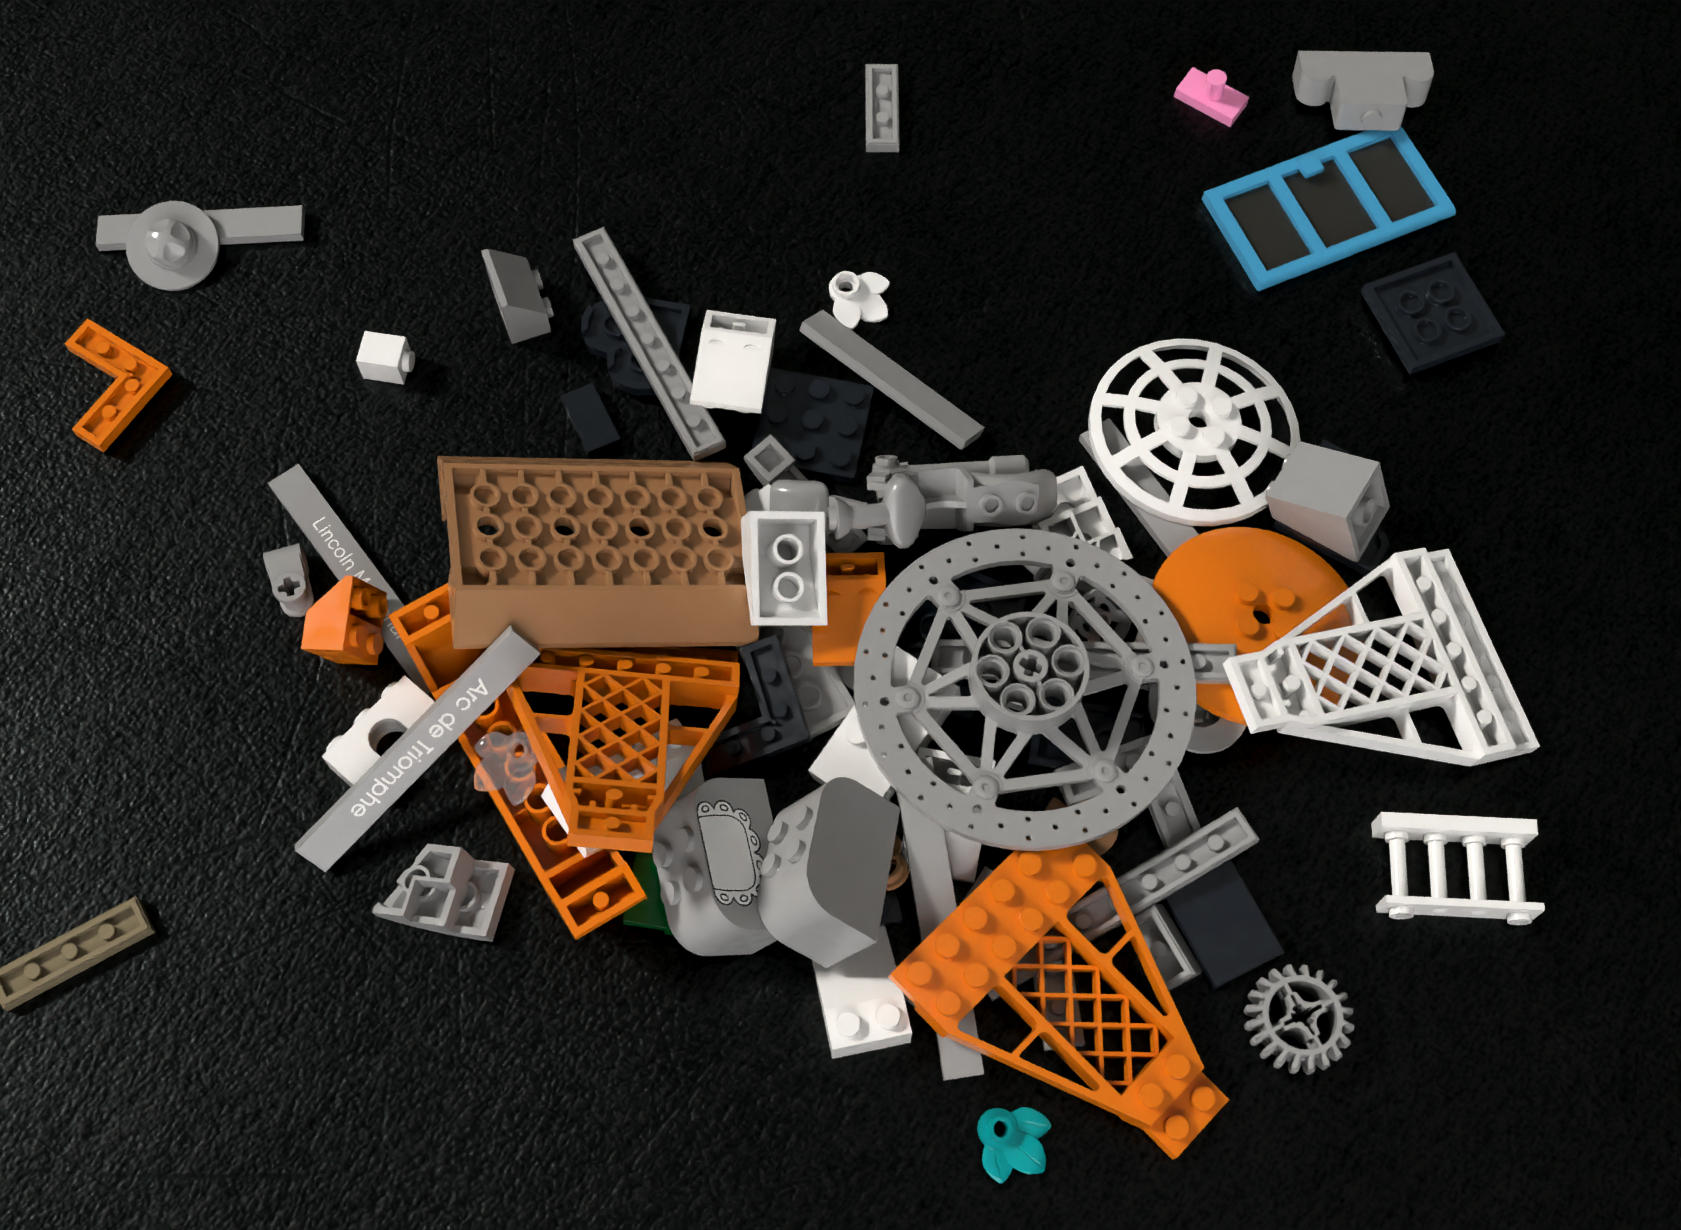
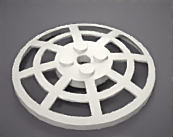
(1185, 440)

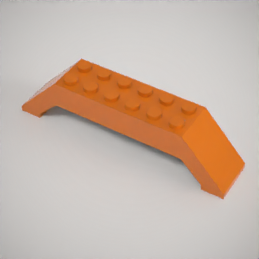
(581, 888)

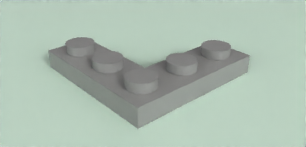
(1170, 810)

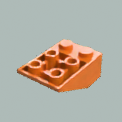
(853, 588)

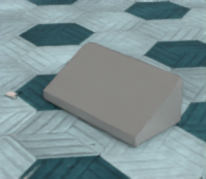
(1167, 946)

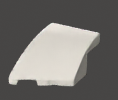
(1084, 515)

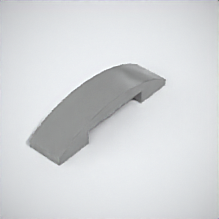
(773, 463)

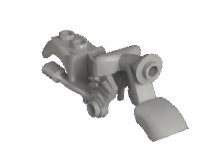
(929, 497)

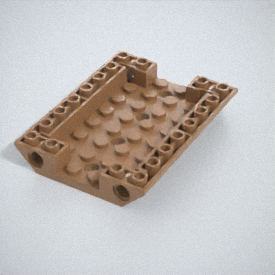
(603, 579)

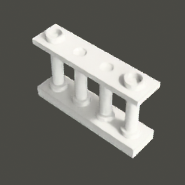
(1474, 834)

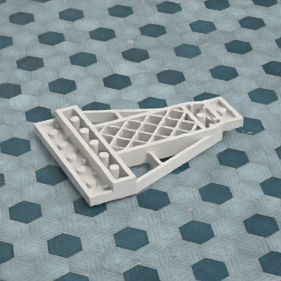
(1451, 646)

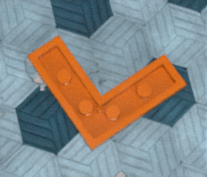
(136, 382)

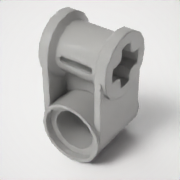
(290, 579)

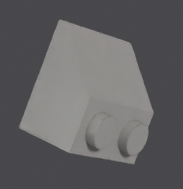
(518, 295)

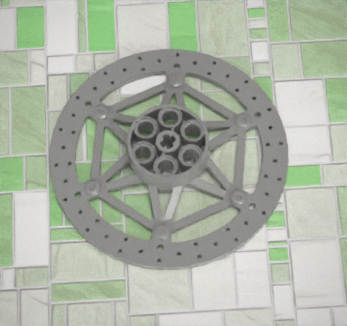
(1047, 551)

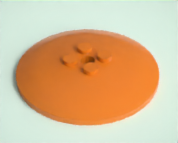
(1229, 574)

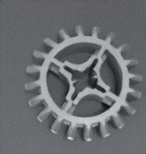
(1306, 1032)

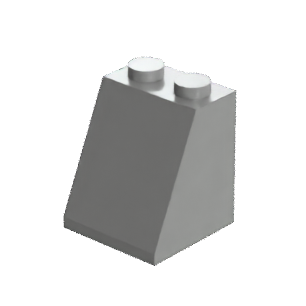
(1330, 498)

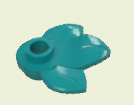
(1017, 1146)

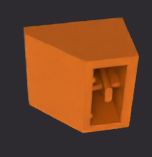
(347, 623)

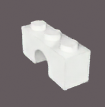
(397, 710)

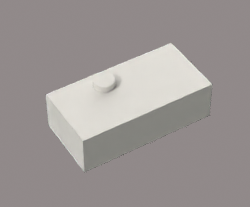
(847, 752)

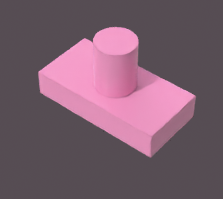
(1211, 95)

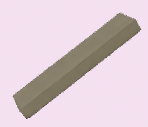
(73, 952)

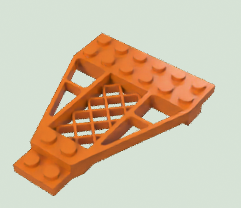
(613, 806)
(993, 933)

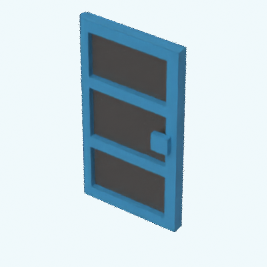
(1327, 205)

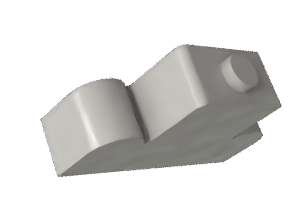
(1363, 87)

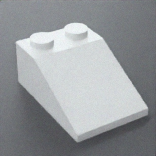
(785, 567)
(861, 1003)

